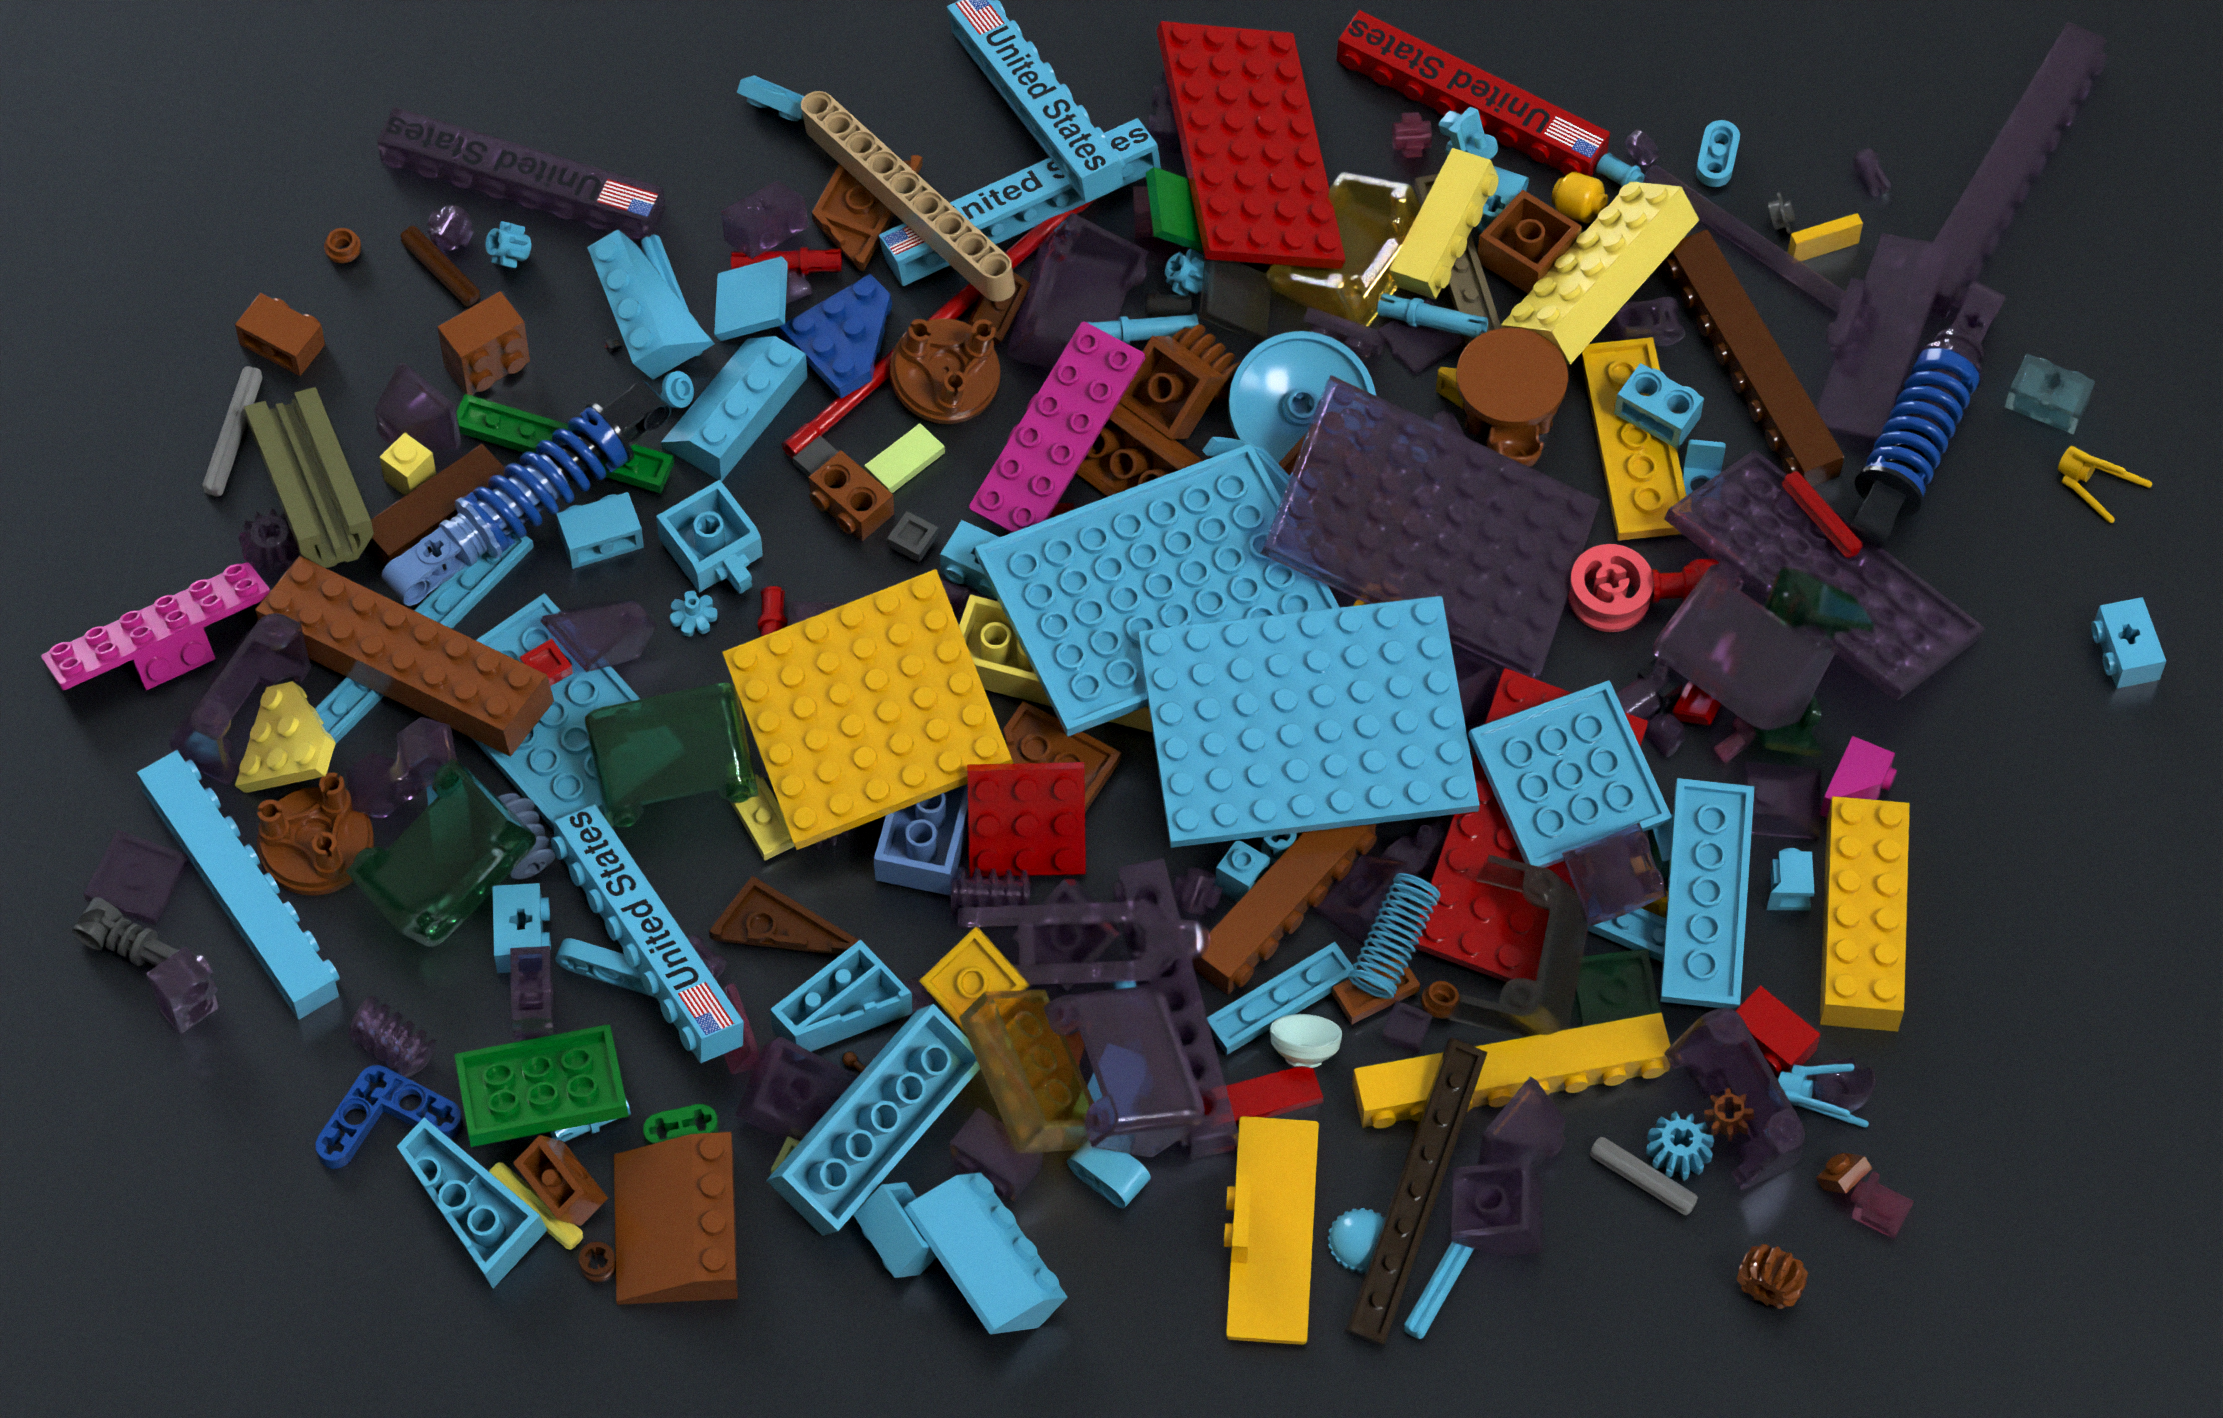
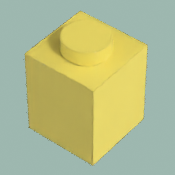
(407, 464)

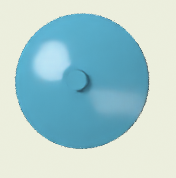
(1282, 384)

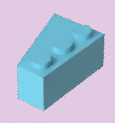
(842, 1001)

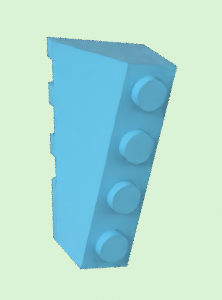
(647, 311)

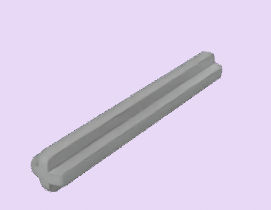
(231, 432)

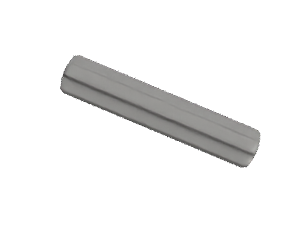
(1643, 1175)

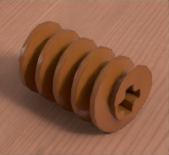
(1213, 355)

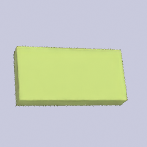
(905, 458)

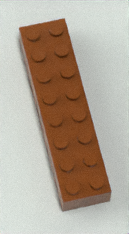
(411, 657)

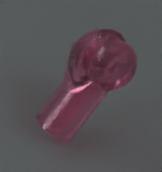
(1737, 741)

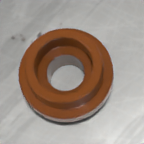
(342, 237)
(1439, 999)

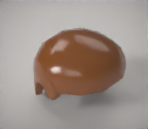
(1518, 444)

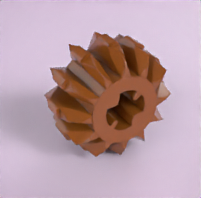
(1772, 1276)

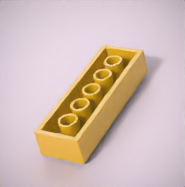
(1864, 914)

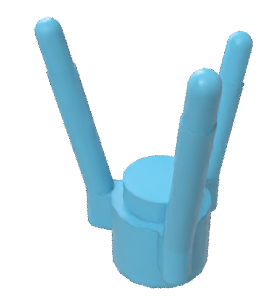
(1800, 1091)

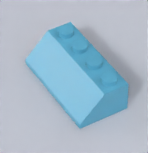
(738, 405)
(986, 1254)

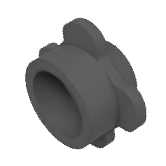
(1781, 213)

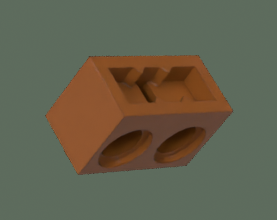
(857, 491)

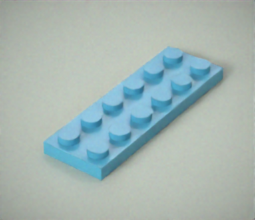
(1707, 894)

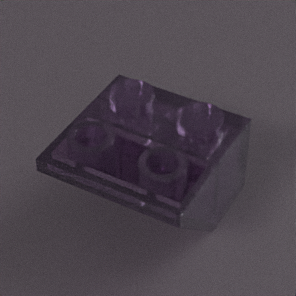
(1614, 874)

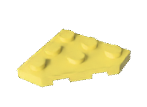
(285, 741)

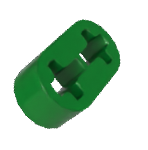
(680, 1122)

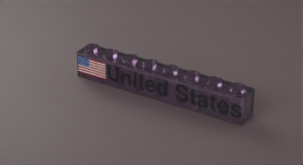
(521, 174)

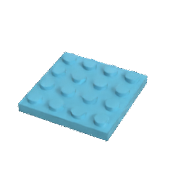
(1568, 773)

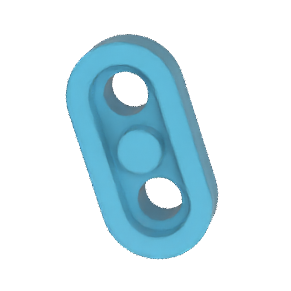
(1718, 156)

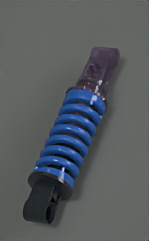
(1924, 418)

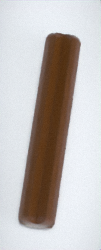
(440, 265)

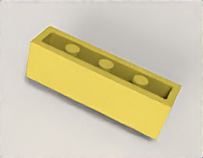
(1444, 223)

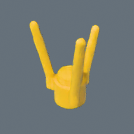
(2080, 465)

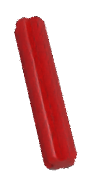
(1822, 514)

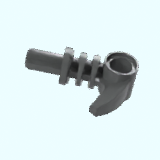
(105, 924)

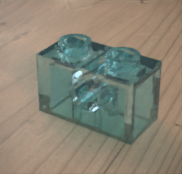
(2050, 393)

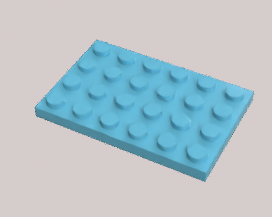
(555, 757)

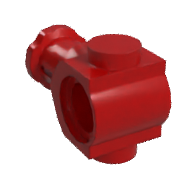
(1679, 584)

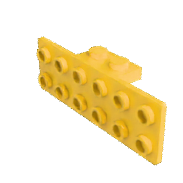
(1271, 1230)

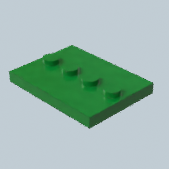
(541, 1085)

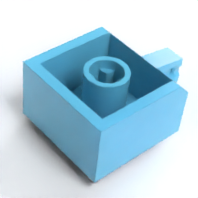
(711, 538)

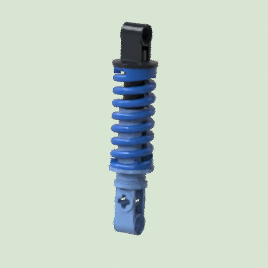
(510, 500)

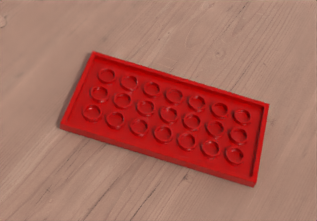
(1250, 145)
(1477, 921)

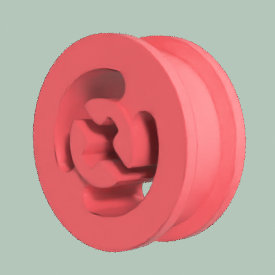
(1607, 606)

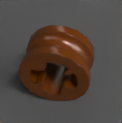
(600, 1274)

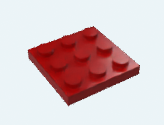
(1027, 818)

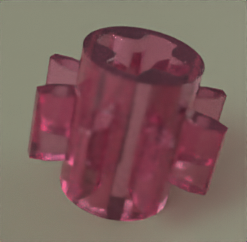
(1411, 135)

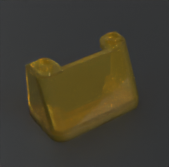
(1372, 226)

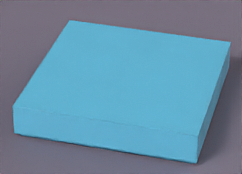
(751, 298)

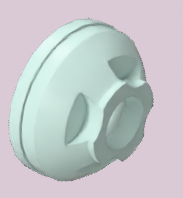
(1305, 1039)

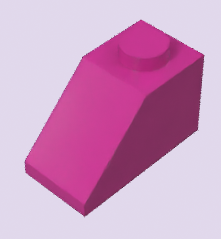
(1861, 773)

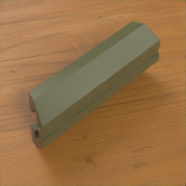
(311, 478)

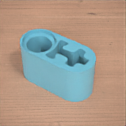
(1110, 1173)

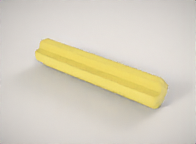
(565, 1233)

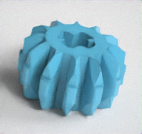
(1681, 1134)

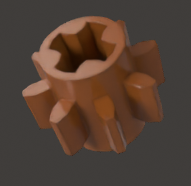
(1732, 1103)

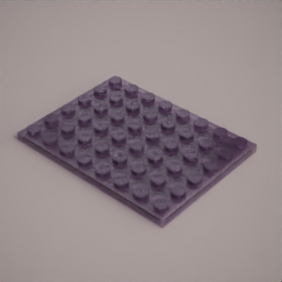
(1421, 512)

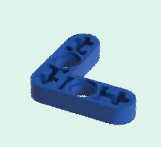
(382, 1100)

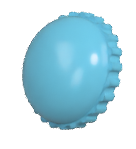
(1354, 1238)

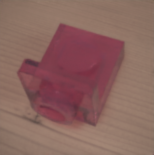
(1880, 1206)

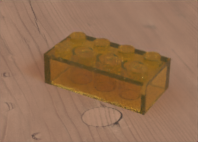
(1028, 1071)

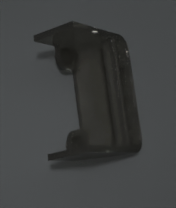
(1544, 1004)

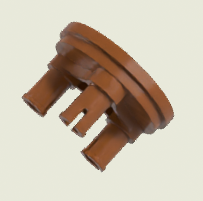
(946, 369)
(1511, 380)
(312, 837)

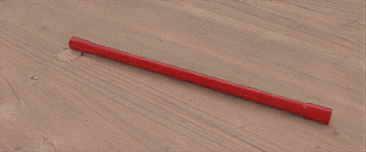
(951, 310)

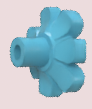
(693, 613)

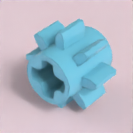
(508, 244)
(1185, 272)

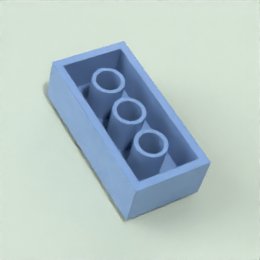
(924, 843)

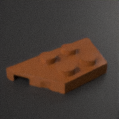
(854, 215)

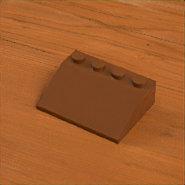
(676, 1221)

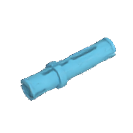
(1418, 313)
(1145, 328)

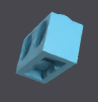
(1655, 411)

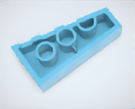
(480, 1209)

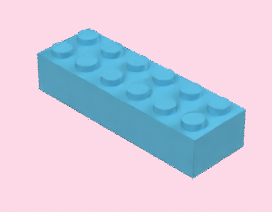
(876, 1120)

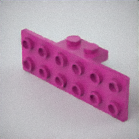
(1057, 429)
(162, 637)

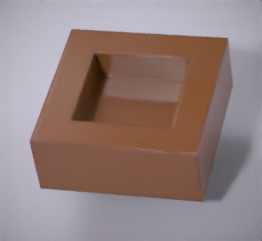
(1843, 1172)

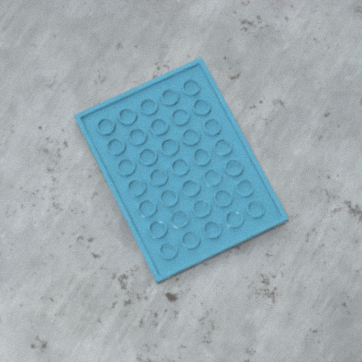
(1139, 562)
(1307, 721)

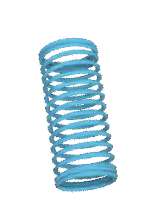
(1407, 892)

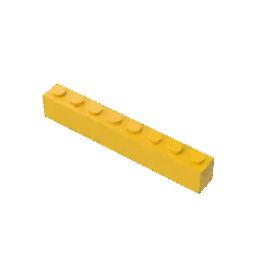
(1558, 1062)

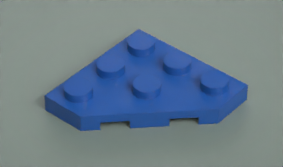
(843, 334)

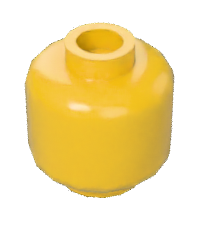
(1579, 197)

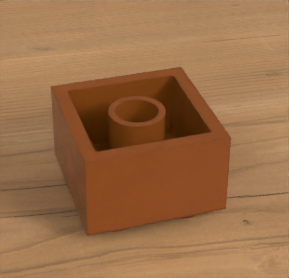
(1526, 241)
(484, 344)
(1171, 388)

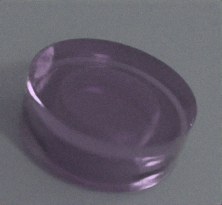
(1642, 147)

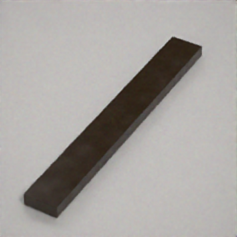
(1416, 1192)

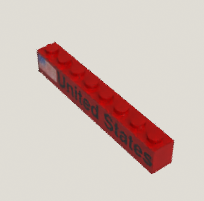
(1454, 85)

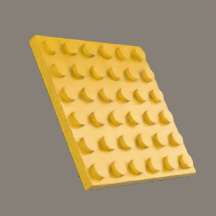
(866, 708)

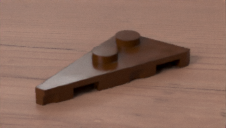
(771, 919)

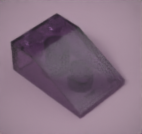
(791, 1089)

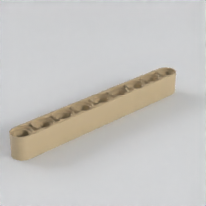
(908, 196)

